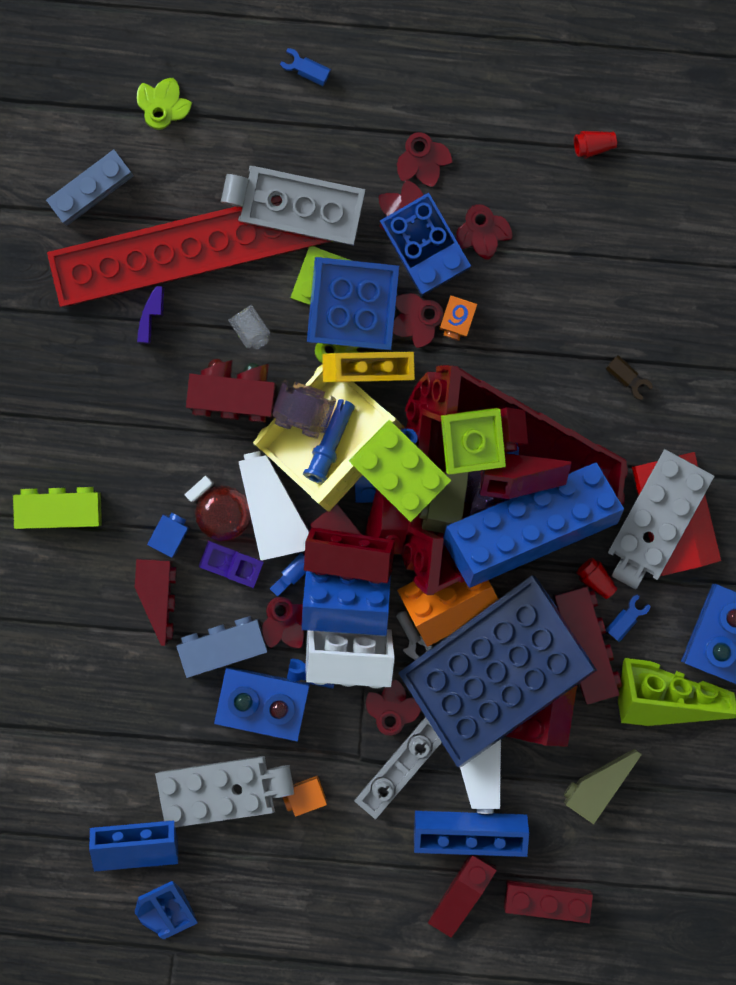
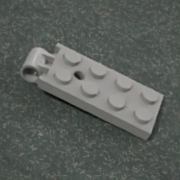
(307, 205)
(663, 509)
(208, 792)

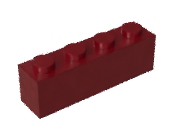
(578, 612)

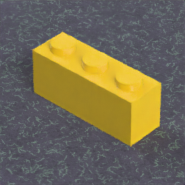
(368, 366)

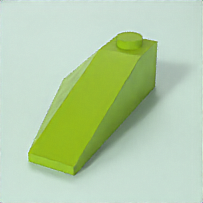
(661, 698)

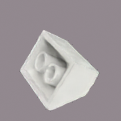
(349, 659)

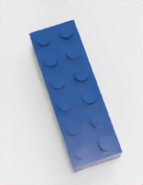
(532, 525)

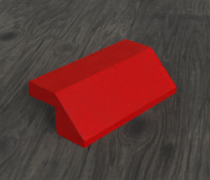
(698, 542)

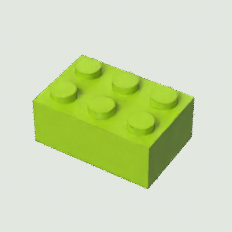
(399, 470)

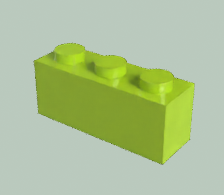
(57, 508)

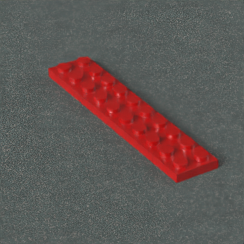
(166, 254)

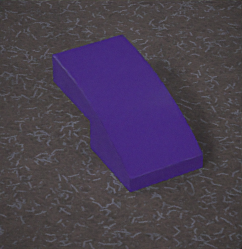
(153, 307)
(231, 564)

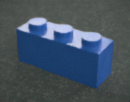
(133, 845)

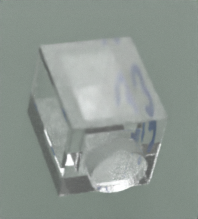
(250, 328)

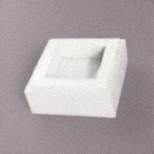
(199, 489)

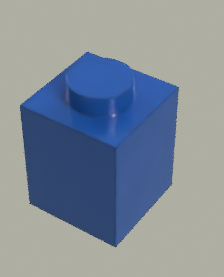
(169, 534)

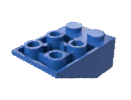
(425, 244)

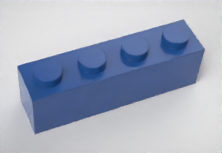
(471, 833)

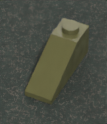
(447, 505)
(597, 788)

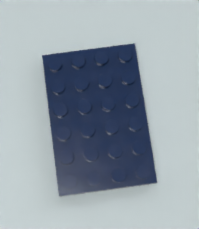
(497, 671)

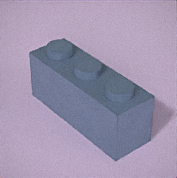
(89, 188)
(221, 646)

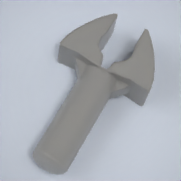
(412, 635)

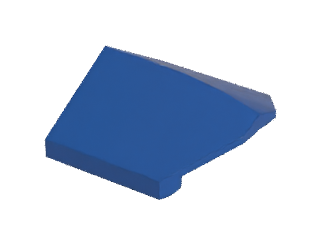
(165, 910)

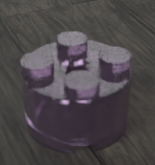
(303, 408)

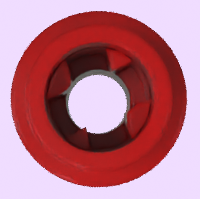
(593, 143)
(596, 577)

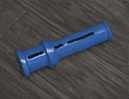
(325, 453)

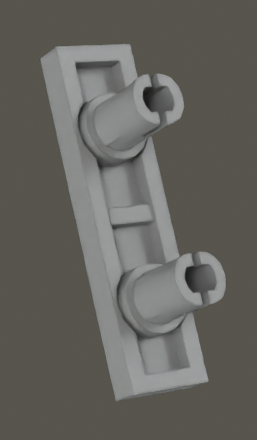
(398, 769)

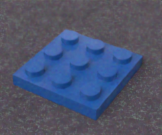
(352, 303)

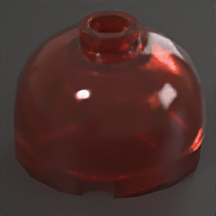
(222, 513)

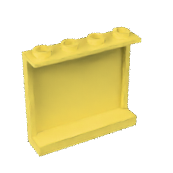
(293, 449)

